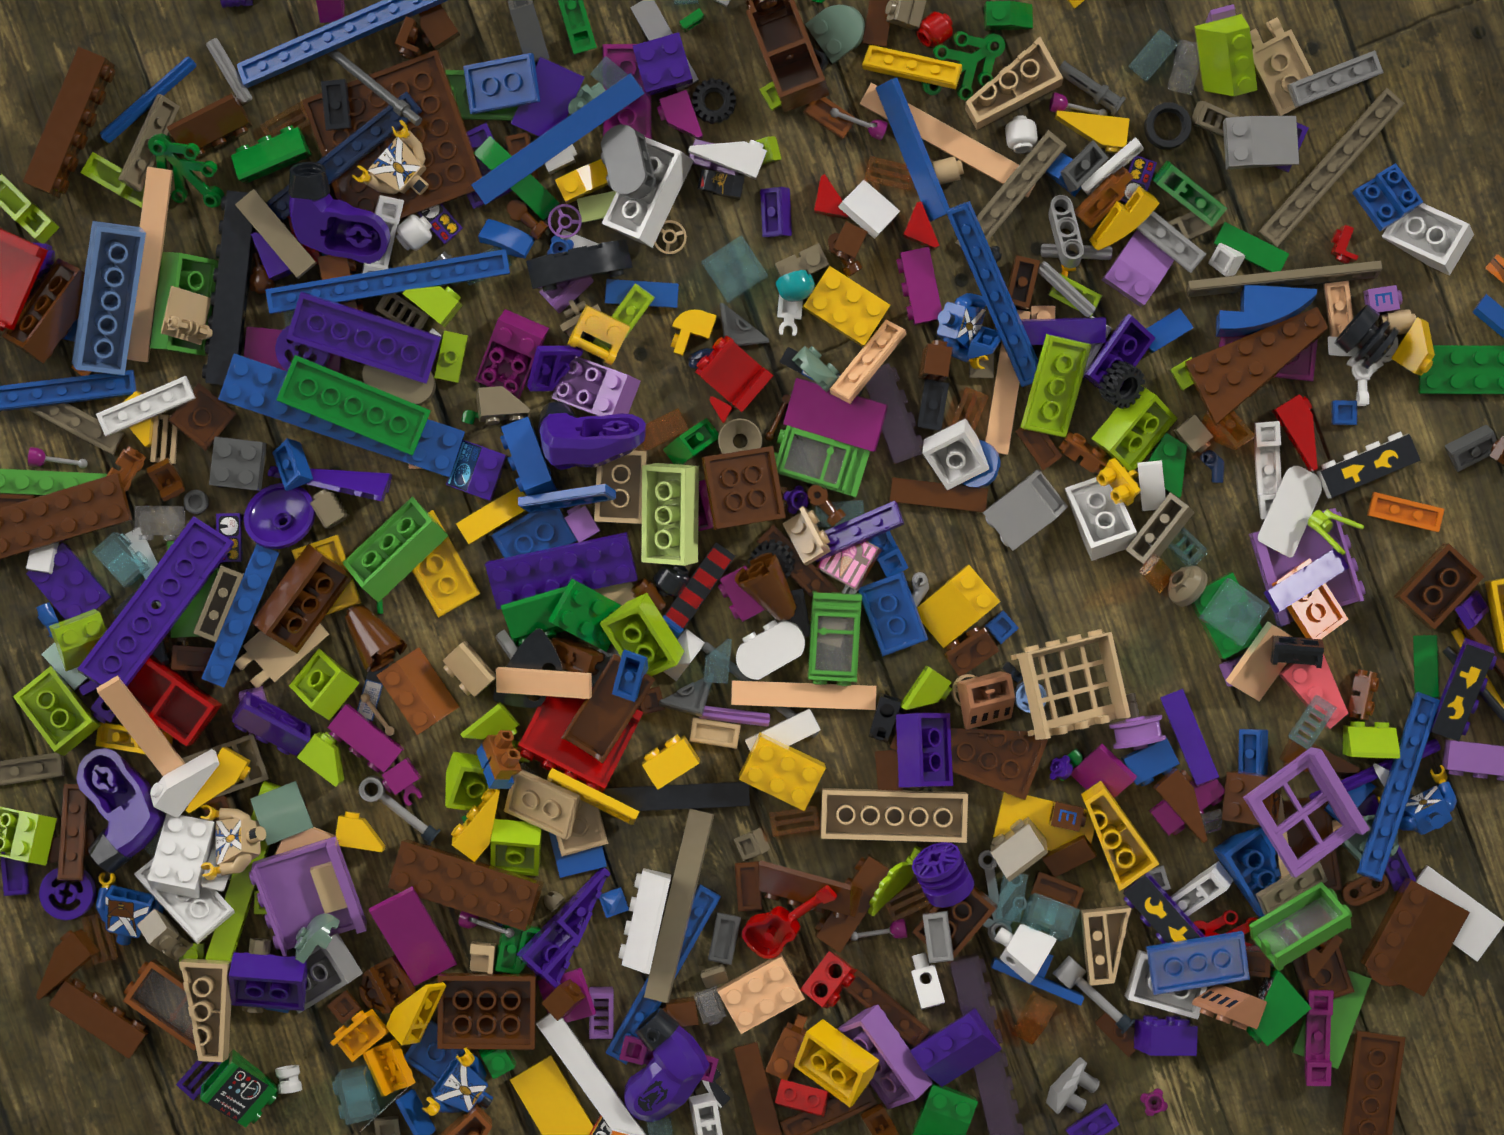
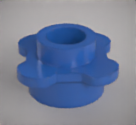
(558, 242)

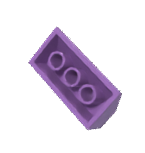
(898, 1074)

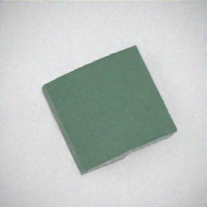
(282, 812)

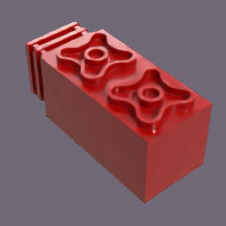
(173, 701)

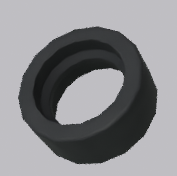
(1167, 144)

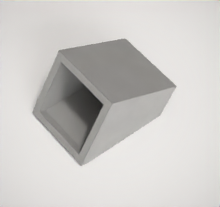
(1025, 510)

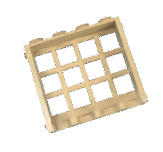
(1077, 720)

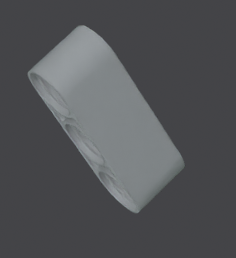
(1068, 221)

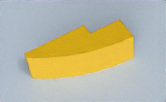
(1124, 218)
(491, 516)

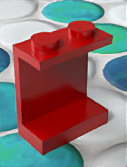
(733, 373)

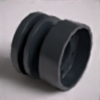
(1367, 337)

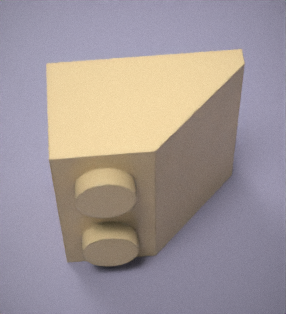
(469, 669)

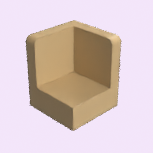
(482, 957)

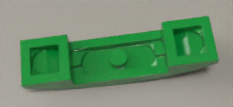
(577, 25)
(527, 189)

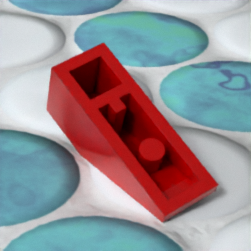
(1299, 427)

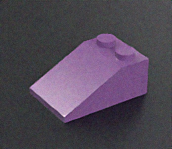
(1138, 269)

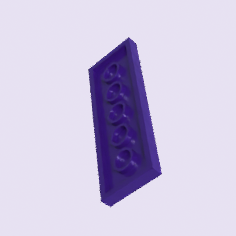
(363, 337)
(591, 562)

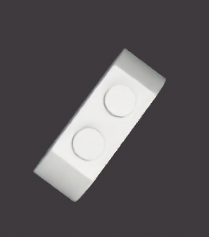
(770, 649)

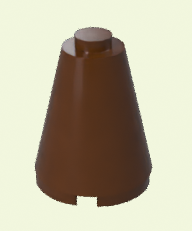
(767, 586)
(373, 638)

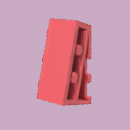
(1308, 681)

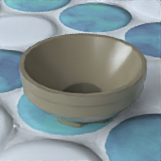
(735, 427)
(1187, 585)

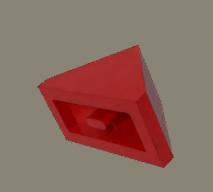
(828, 200)
(920, 229)

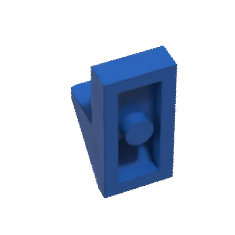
(630, 675)

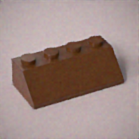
(49, 312)
(302, 599)
(802, 886)

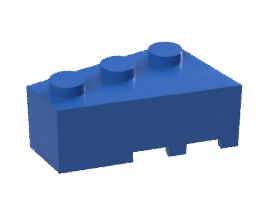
(527, 458)

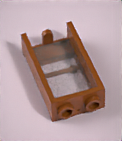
(162, 999)

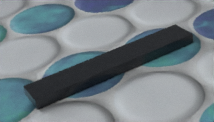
(682, 796)

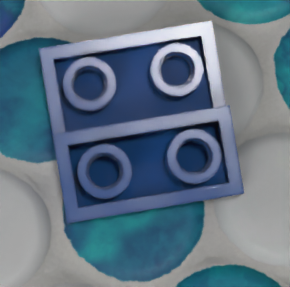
(1387, 197)

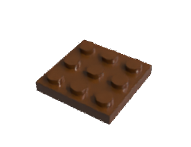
(743, 487)

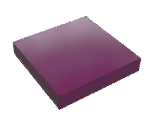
(1104, 767)
(585, 1007)

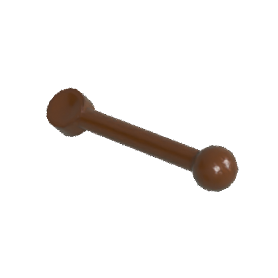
(769, 436)

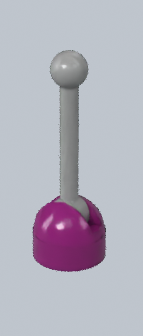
(1059, 103)
(875, 128)
(37, 458)
(470, 921)
(897, 929)

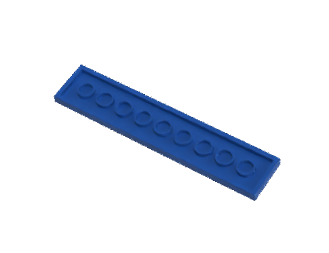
(257, 388)

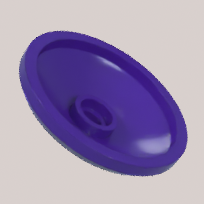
(271, 509)

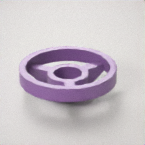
(558, 208)

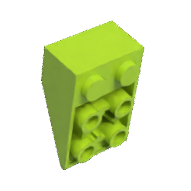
(25, 835)

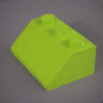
(1226, 56)
(1135, 430)
(642, 630)

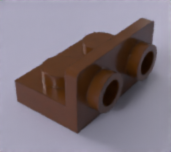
(407, 36)
(970, 651)

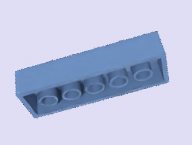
(108, 298)

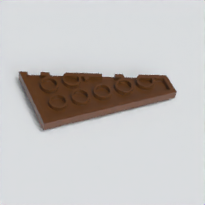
(1244, 366)

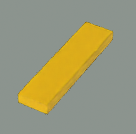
(912, 66)

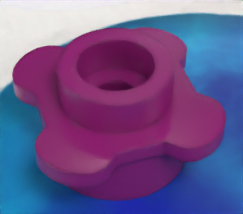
(1154, 1108)

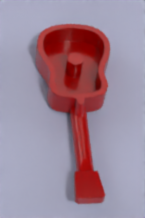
(770, 931)

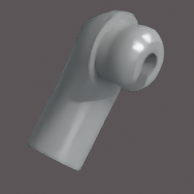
(920, 587)

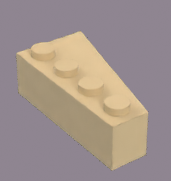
(1016, 85)
(209, 1006)

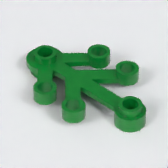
(969, 60)
(185, 168)

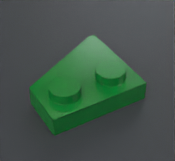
(1173, 457)
(508, 947)

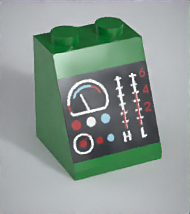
(1282, 1008)
(238, 1090)

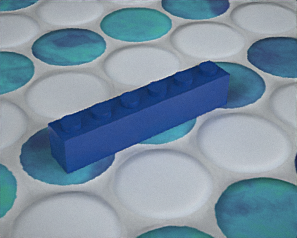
(240, 615)

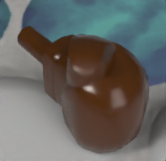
(259, 279)

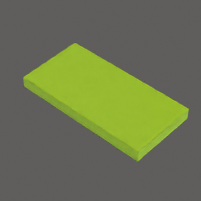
(1056, 385)

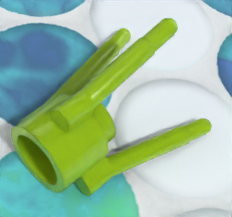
(1322, 524)

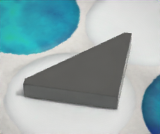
(739, 329)
(689, 699)

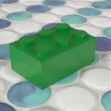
(1221, 644)

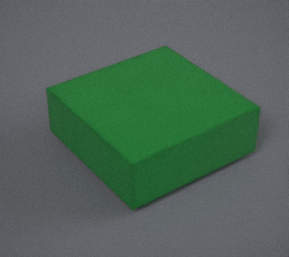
(692, 20)

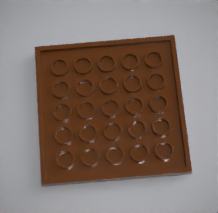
(444, 138)

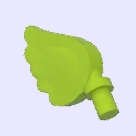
(893, 883)

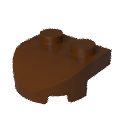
(386, 985)

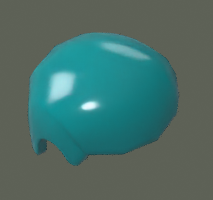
(795, 286)

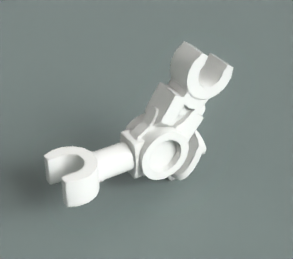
(1363, 375)

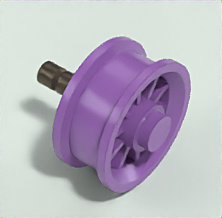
(1137, 730)

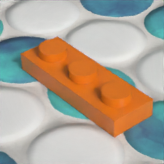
(1405, 512)

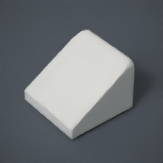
(1226, 260)

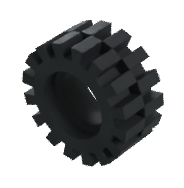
(703, 90)
(1113, 380)
(781, 552)

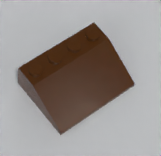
(1414, 936)
(487, 1011)

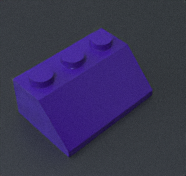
(1126, 344)
(271, 724)
(924, 750)
(267, 981)
(956, 1048)

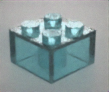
(734, 269)
(1234, 612)
(356, 1094)

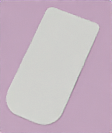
(1290, 510)

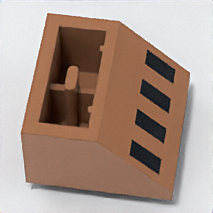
(986, 699)
(1231, 1005)

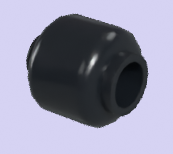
(671, 579)

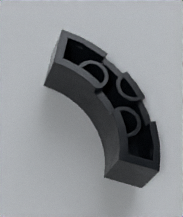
(578, 264)

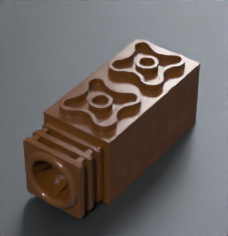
(787, 52)

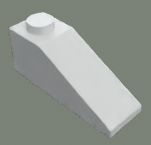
(736, 156)
(181, 785)
(1203, 889)
(705, 1114)

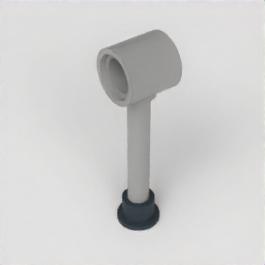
(427, 832)
(1071, 973)

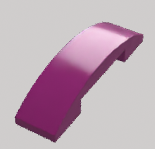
(1318, 1038)
(635, 1051)

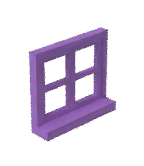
(1332, 791)

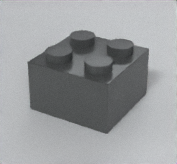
(237, 463)

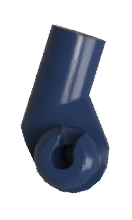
(696, 356)
(1215, 463)

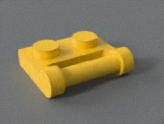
(602, 327)

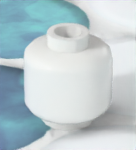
(1021, 134)
(414, 232)

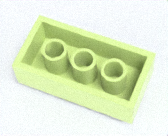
(670, 513)

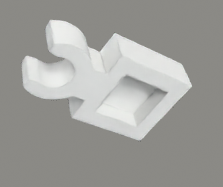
(789, 312)

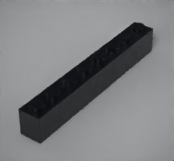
(231, 290)

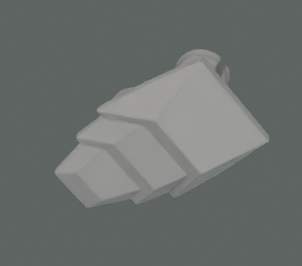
(1063, 1089)

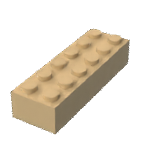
(894, 815)

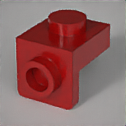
(1341, 239)

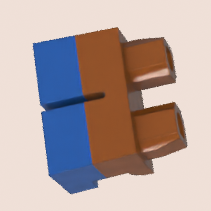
(499, 760)

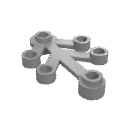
(994, 896)

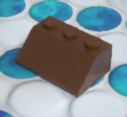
(212, 125)

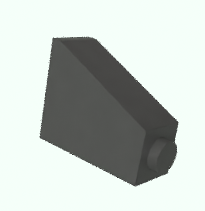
(528, 28)

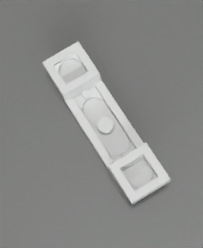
(390, 211)
(1267, 463)

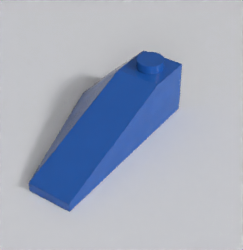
(1250, 863)

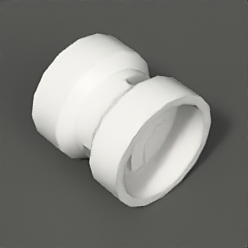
(288, 1079)

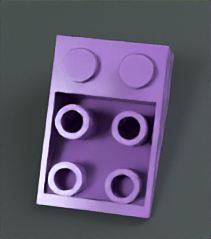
(596, 388)

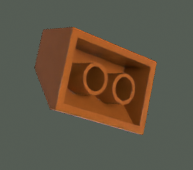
(418, 691)

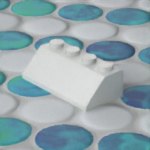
(646, 216)
(645, 921)

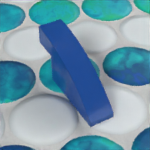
(1263, 308)

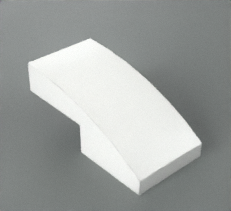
(1151, 484)

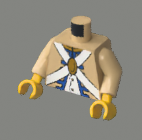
(397, 166)
(236, 841)

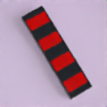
(700, 585)

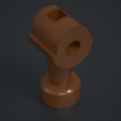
(519, 213)
(851, 266)
(819, 497)

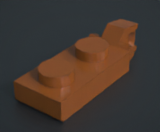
(1103, 197)
(787, 1048)

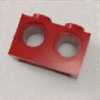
(824, 976)
(802, 1098)

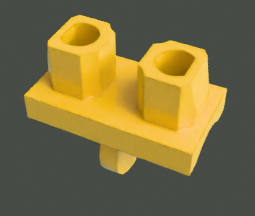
(1122, 482)

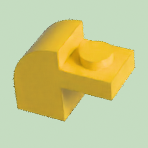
(691, 322)

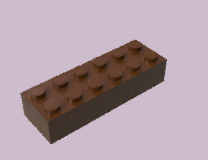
(69, 122)
(466, 884)

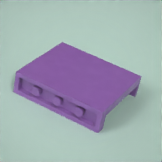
(1312, 545)
(291, 895)

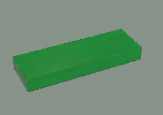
(1255, 250)

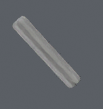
(229, 71)
(1090, 252)
(1066, 289)

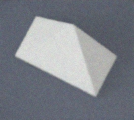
(691, 645)

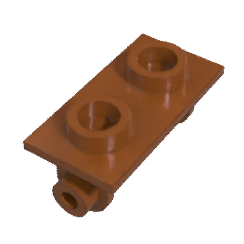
(1093, 456)
(131, 462)
(1367, 686)

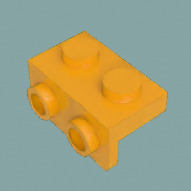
(360, 1035)
(388, 1067)

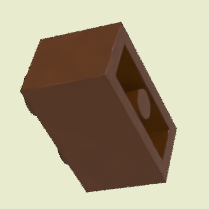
(1022, 281)

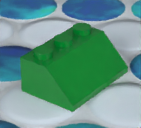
(270, 154)
(531, 614)

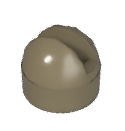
(553, 900)

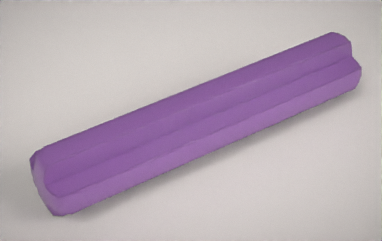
(736, 716)

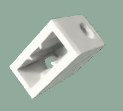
(1025, 950)
(928, 994)

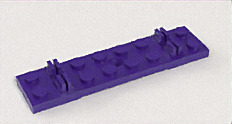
(172, 584)

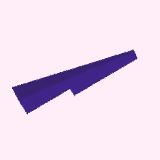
(356, 483)
(555, 942)

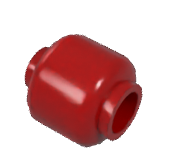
(935, 29)

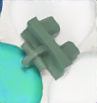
(584, 96)

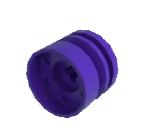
(943, 874)

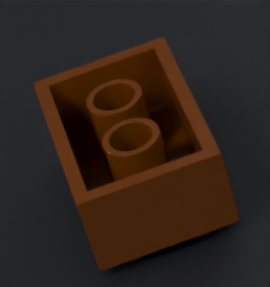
(1439, 586)
(964, 919)

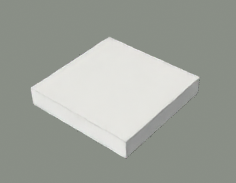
(869, 209)

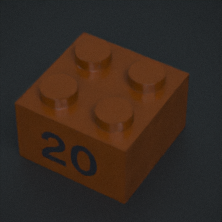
(1236, 787)

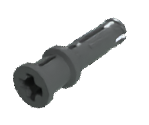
(1100, 93)

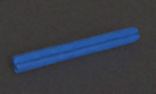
(146, 100)

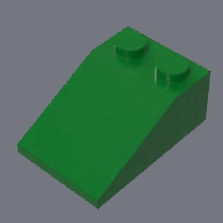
(945, 1112)

